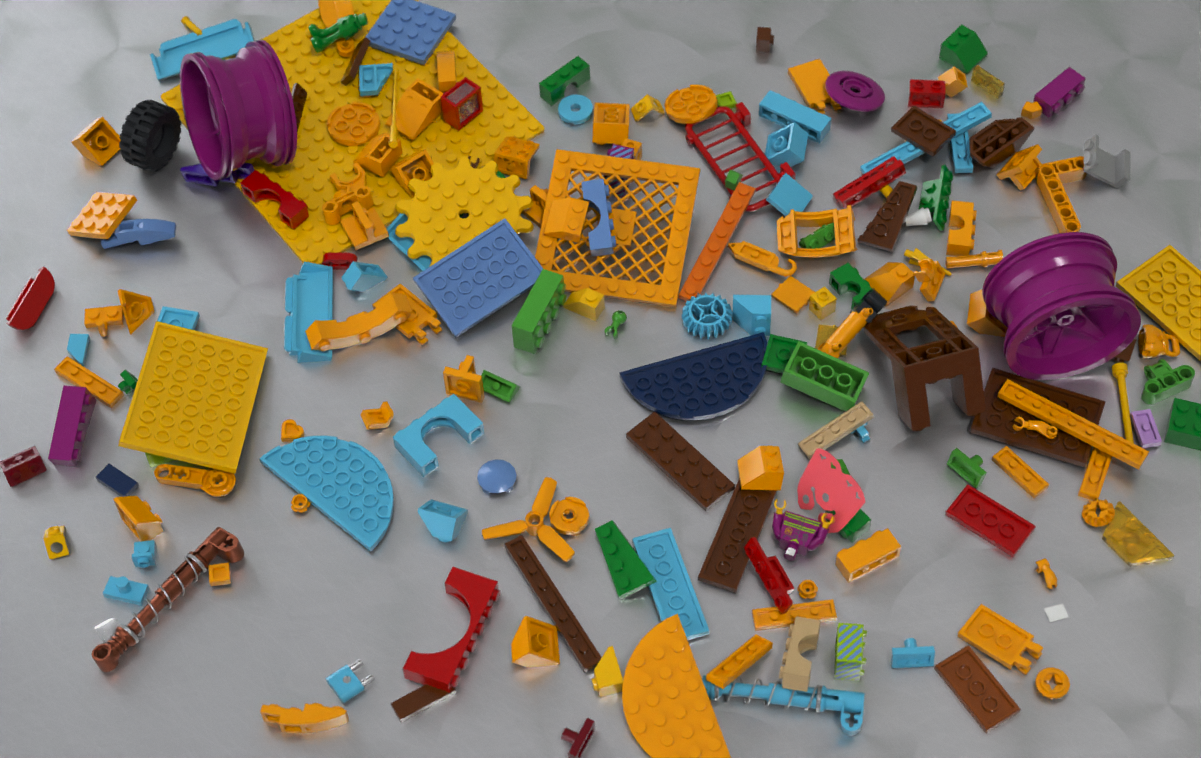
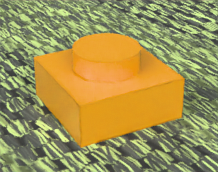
(219, 574)

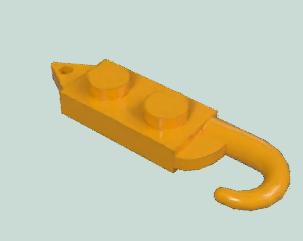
(760, 258)

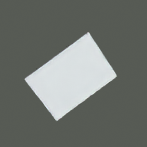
(1056, 612)

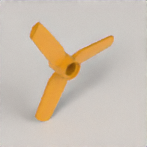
(545, 533)

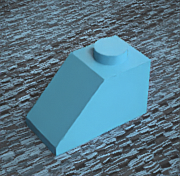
(363, 276)

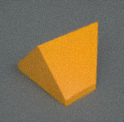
(136, 308)

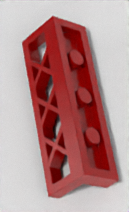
(870, 182)

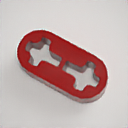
(339, 260)

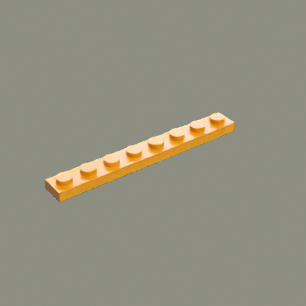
(1073, 424)

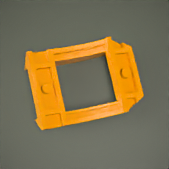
(843, 225)

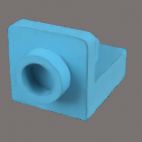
(144, 553)

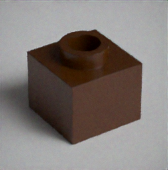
(764, 39)

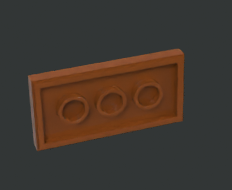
(977, 689)

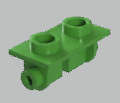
(820, 237)

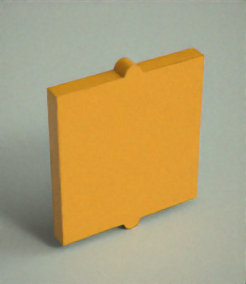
(793, 294)

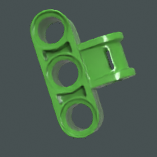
(1162, 374)

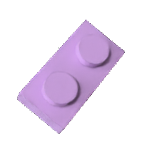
(1145, 428)

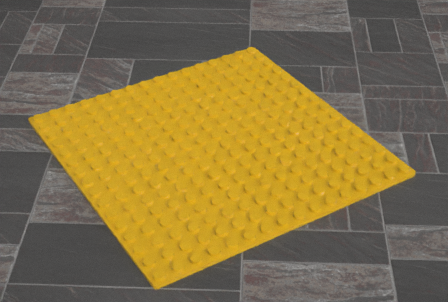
(321, 156)

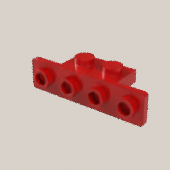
(771, 574)

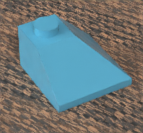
(442, 519)

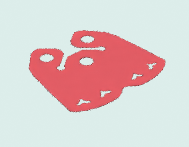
(834, 483)

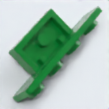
(936, 196)

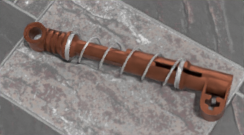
(196, 562)

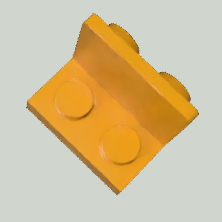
(515, 156)

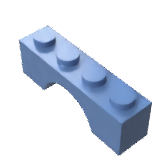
(600, 238)

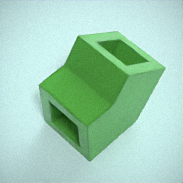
(733, 179)

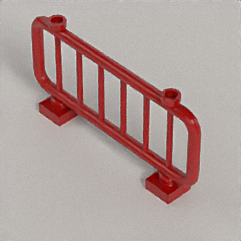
(740, 119)

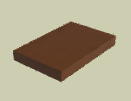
(923, 131)

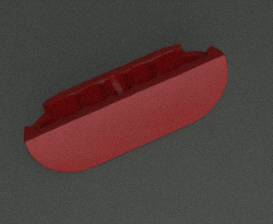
(31, 301)

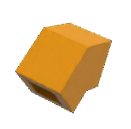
(1031, 110)

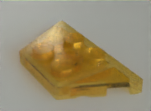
(1133, 540)

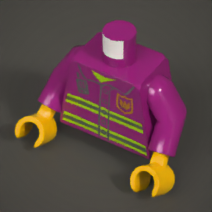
(798, 533)

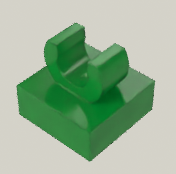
(129, 382)

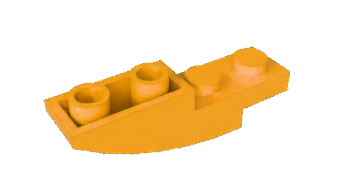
(312, 719)

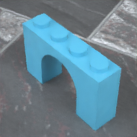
(448, 413)

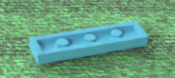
(960, 152)

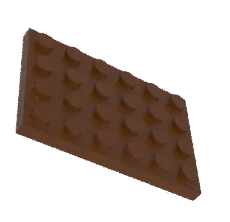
(1000, 417)

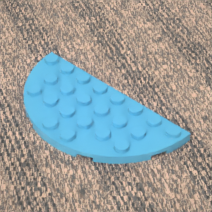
(340, 482)

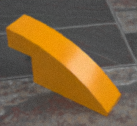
(446, 70)

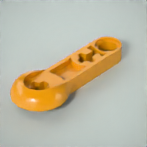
(197, 479)

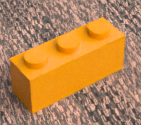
(867, 555)

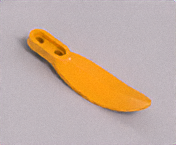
(330, 12)

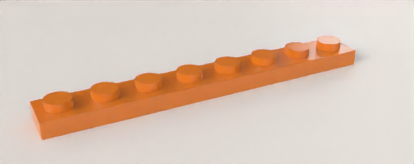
(717, 242)

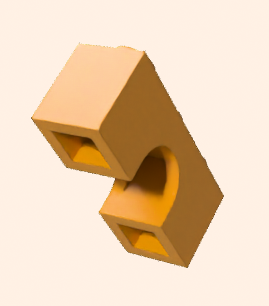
(961, 216)

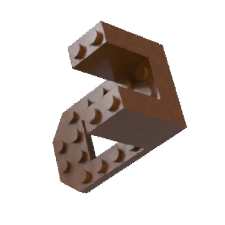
(949, 358)

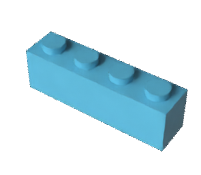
(786, 111)

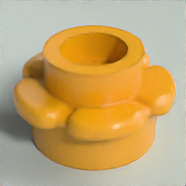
(296, 500)
(807, 584)

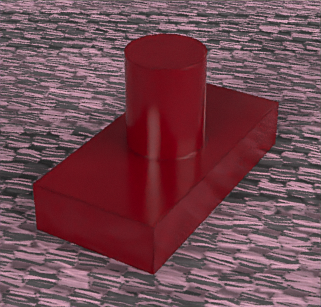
(579, 740)

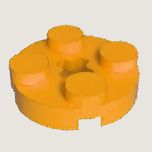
(569, 526)

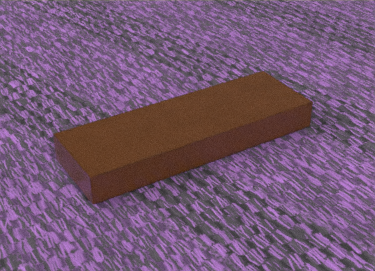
(355, 61)
(419, 701)

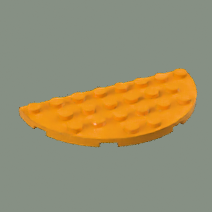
(668, 698)

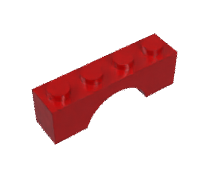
(260, 187)

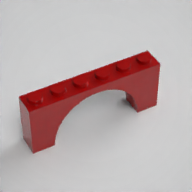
(444, 667)

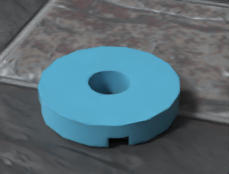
(575, 101)

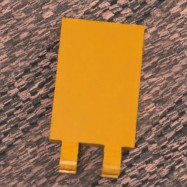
(810, 83)
(420, 318)
(1000, 639)

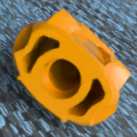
(1154, 343)

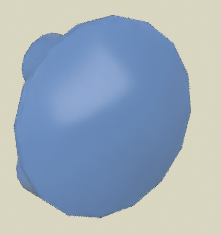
(496, 476)

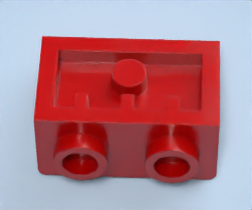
(926, 93)

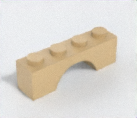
(797, 669)

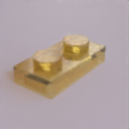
(987, 82)

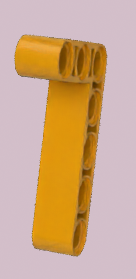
(1050, 181)

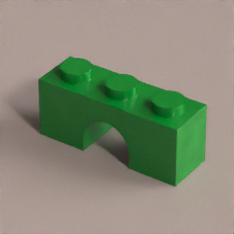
(554, 86)
(846, 280)

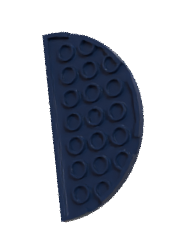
(702, 381)

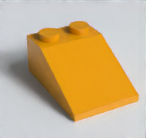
(610, 123)

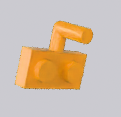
(103, 317)

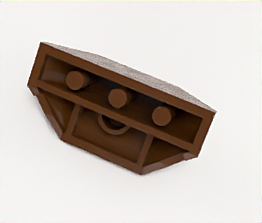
(999, 141)

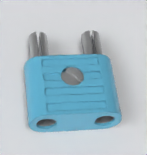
(345, 682)

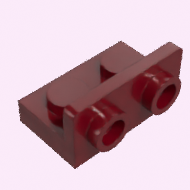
(22, 466)

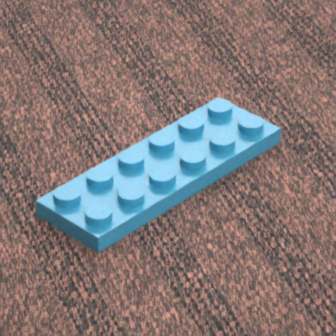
(673, 589)

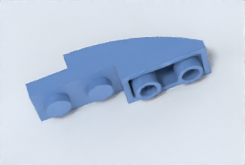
(142, 230)

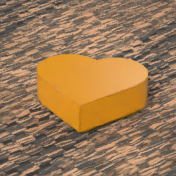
(291, 431)

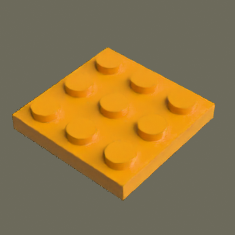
(102, 215)

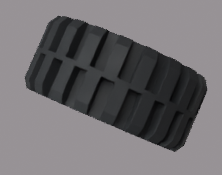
(150, 135)

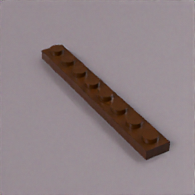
(553, 603)

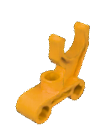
(347, 193)

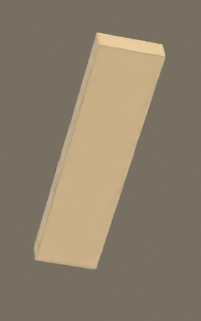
(836, 429)

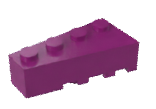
(71, 425)

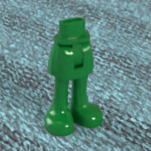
(345, 27)

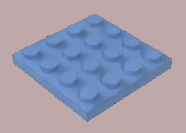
(410, 29)

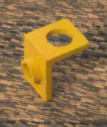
(644, 106)
(53, 535)

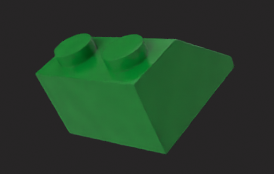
(963, 49)

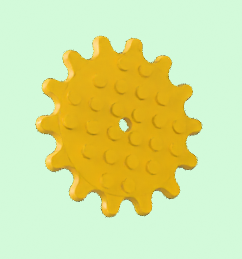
(439, 202)

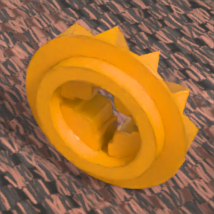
(1105, 517)
(1060, 679)

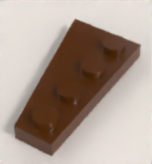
(888, 222)

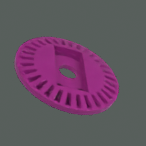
(856, 101)

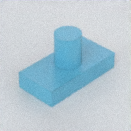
(126, 590)
(912, 655)

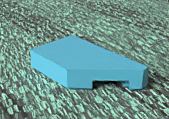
(78, 347)

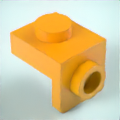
(378, 417)

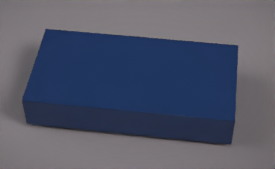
(117, 481)

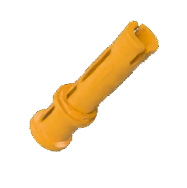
(983, 259)

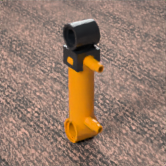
(851, 326)

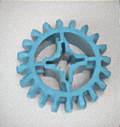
(709, 321)

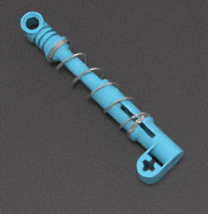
(815, 698)

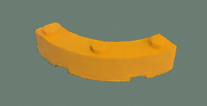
(360, 327)

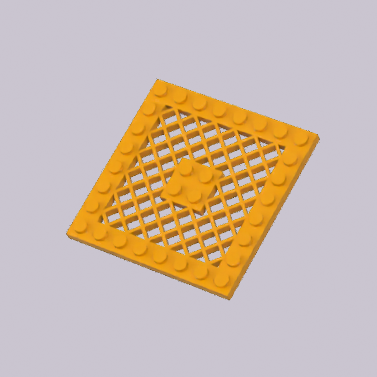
(624, 226)

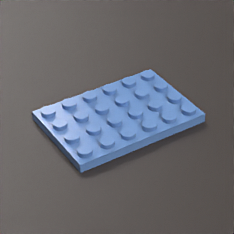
(479, 277)

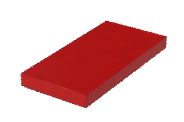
(990, 520)

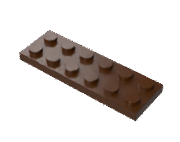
(680, 461)
(741, 521)

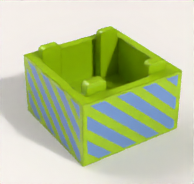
(849, 652)

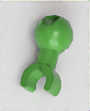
(618, 319)

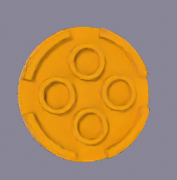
(691, 104)
(353, 124)

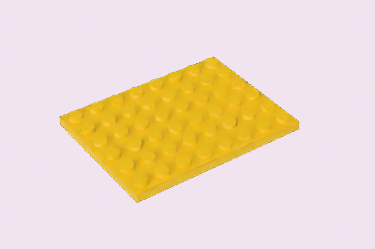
(194, 397)

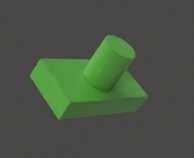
(967, 467)

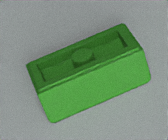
(499, 386)

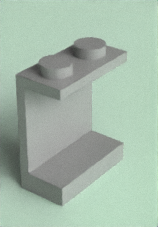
(1105, 166)

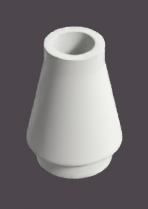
(918, 218)

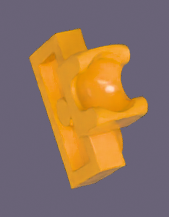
(931, 278)

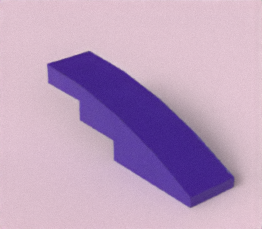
(197, 175)

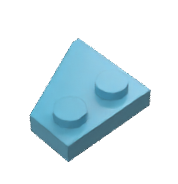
(373, 78)

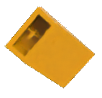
(416, 109)

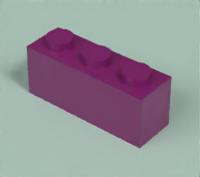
(1060, 91)

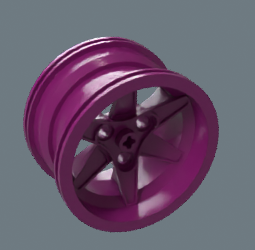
(238, 109)
(1060, 306)

